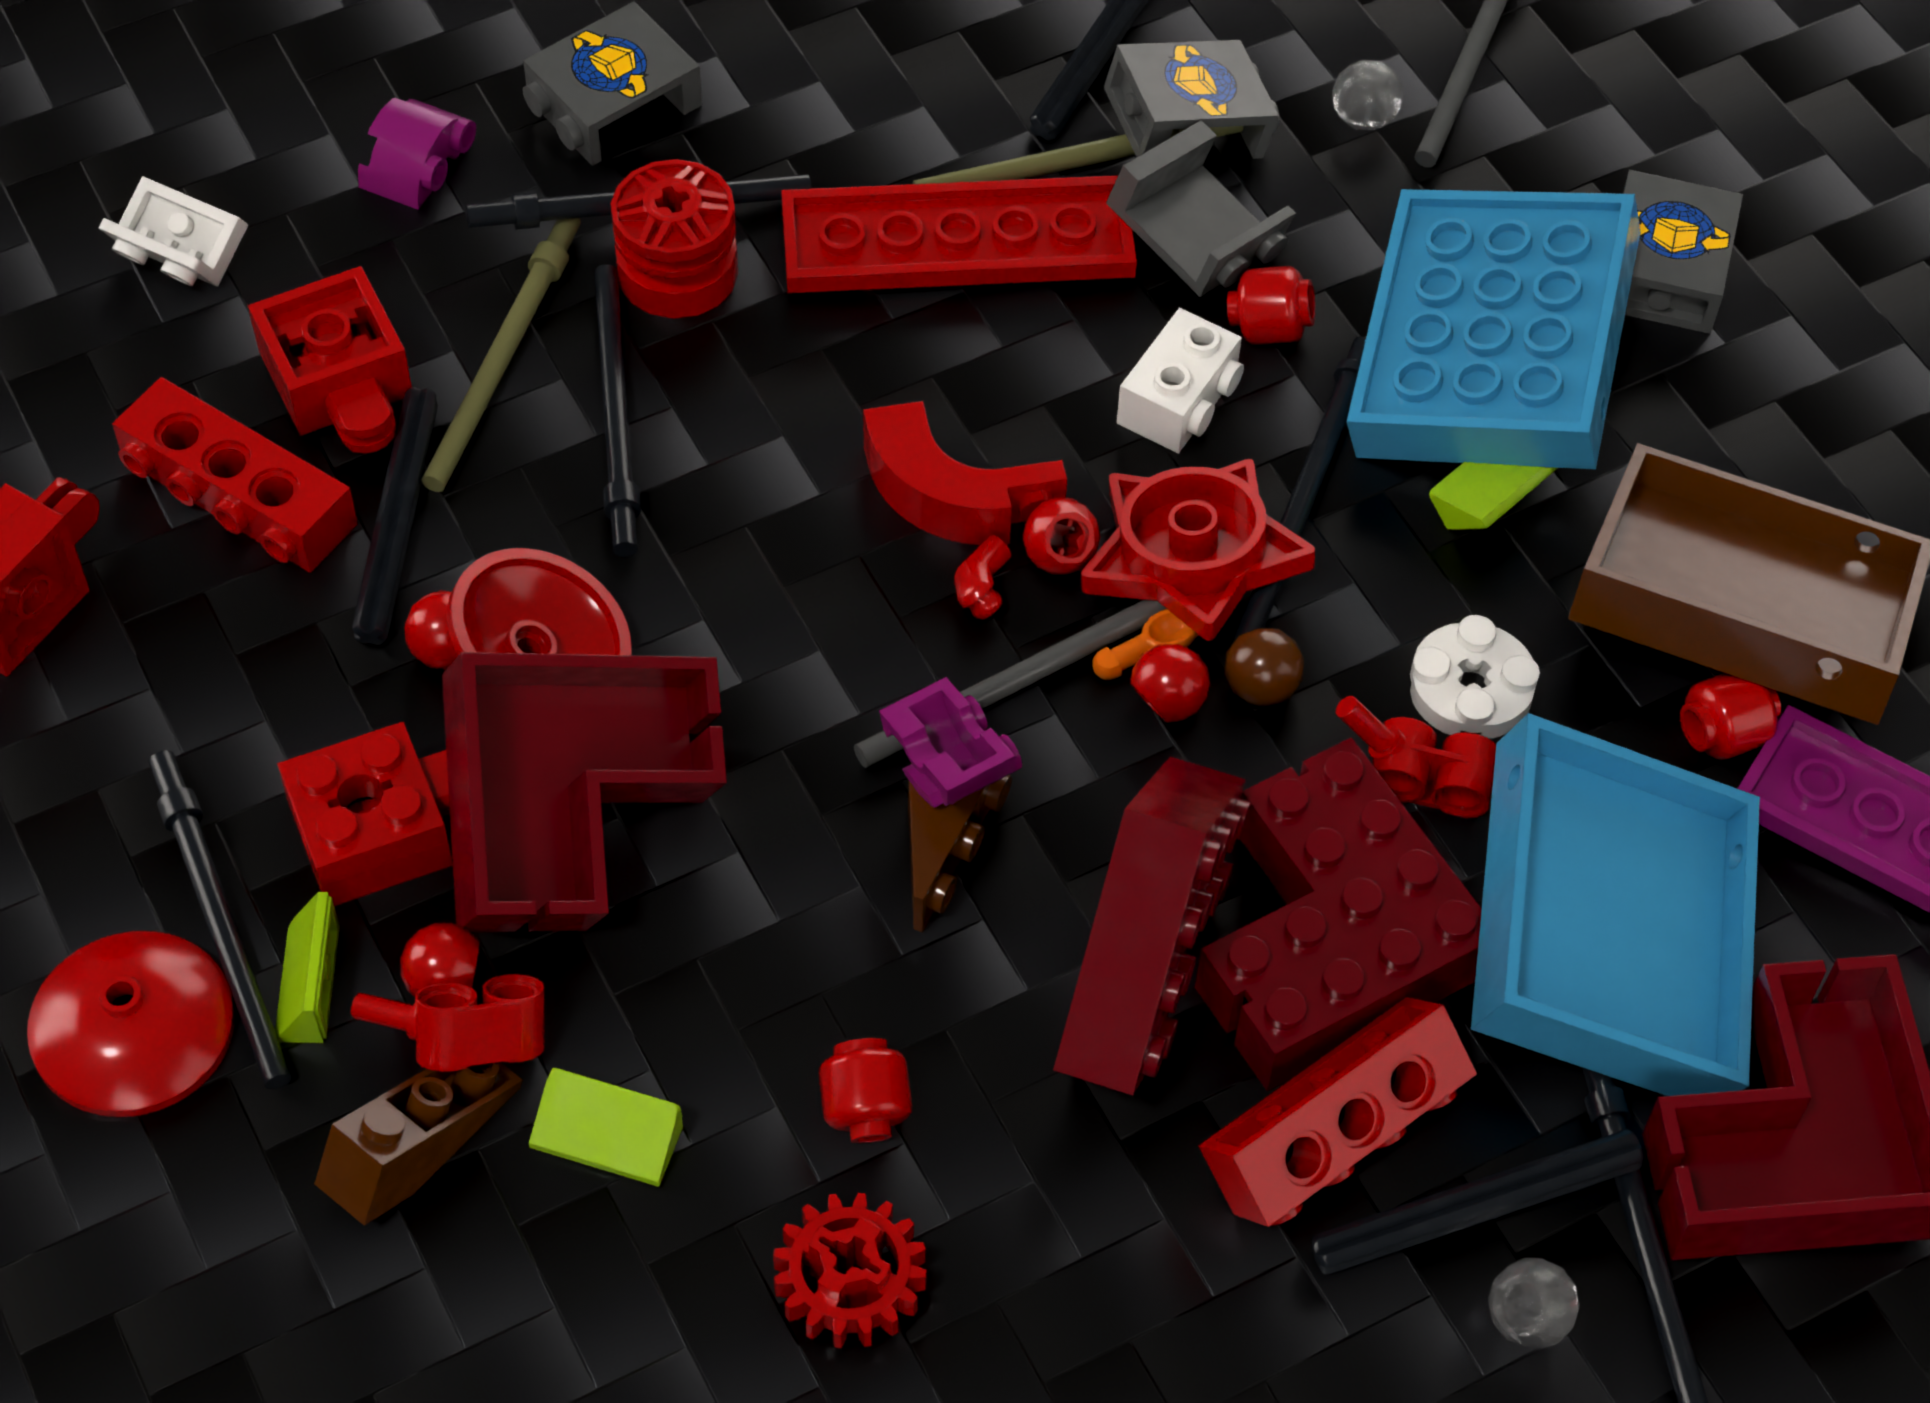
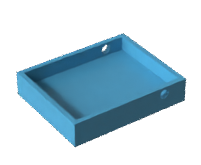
(1496, 328)
(1618, 913)

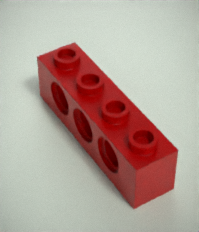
(235, 475)
(1252, 1149)

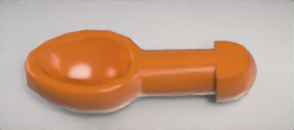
(1159, 629)

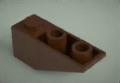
(943, 839)
(407, 1134)

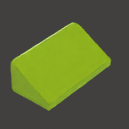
(1483, 492)
(308, 973)
(606, 1126)

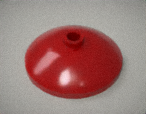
(534, 605)
(139, 1052)

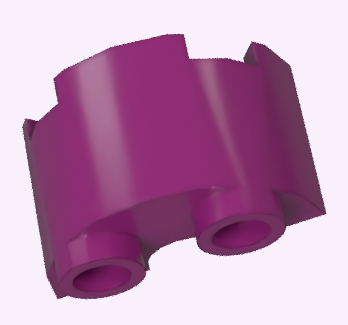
(413, 150)
(948, 743)

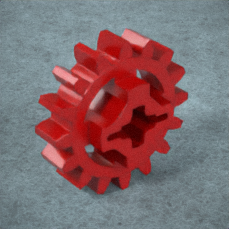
(860, 1297)

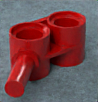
(1406, 758)
(456, 1031)

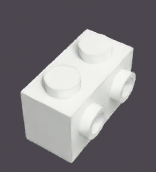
(1180, 381)

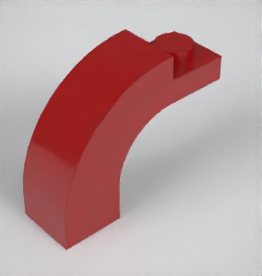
(943, 494)

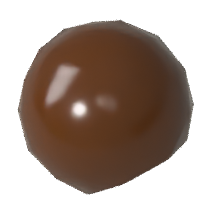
(1264, 667)

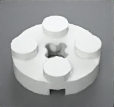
(1477, 648)

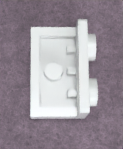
(177, 231)

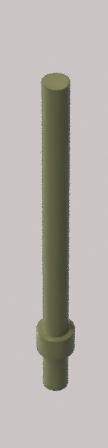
(1053, 160)
(545, 267)

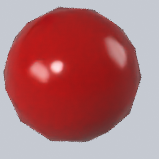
(1061, 536)
(428, 631)
(1171, 681)
(439, 956)

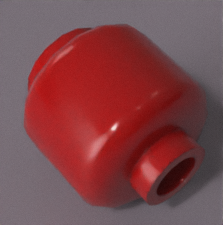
(1272, 305)
(1729, 716)
(865, 1089)

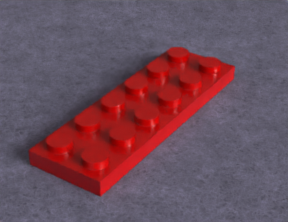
(954, 234)

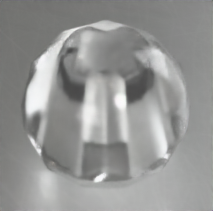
(1367, 94)
(1534, 1303)

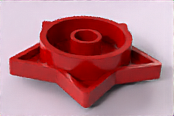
(1193, 543)

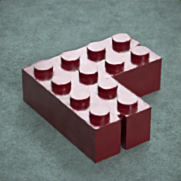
(538, 753)
(1151, 907)
(1363, 920)
(1830, 1143)

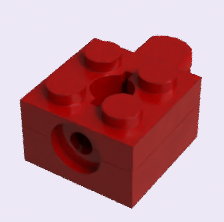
(334, 358)
(40, 563)
(378, 838)

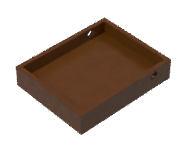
(1754, 583)

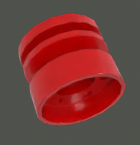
(675, 238)

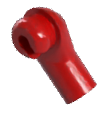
(975, 581)

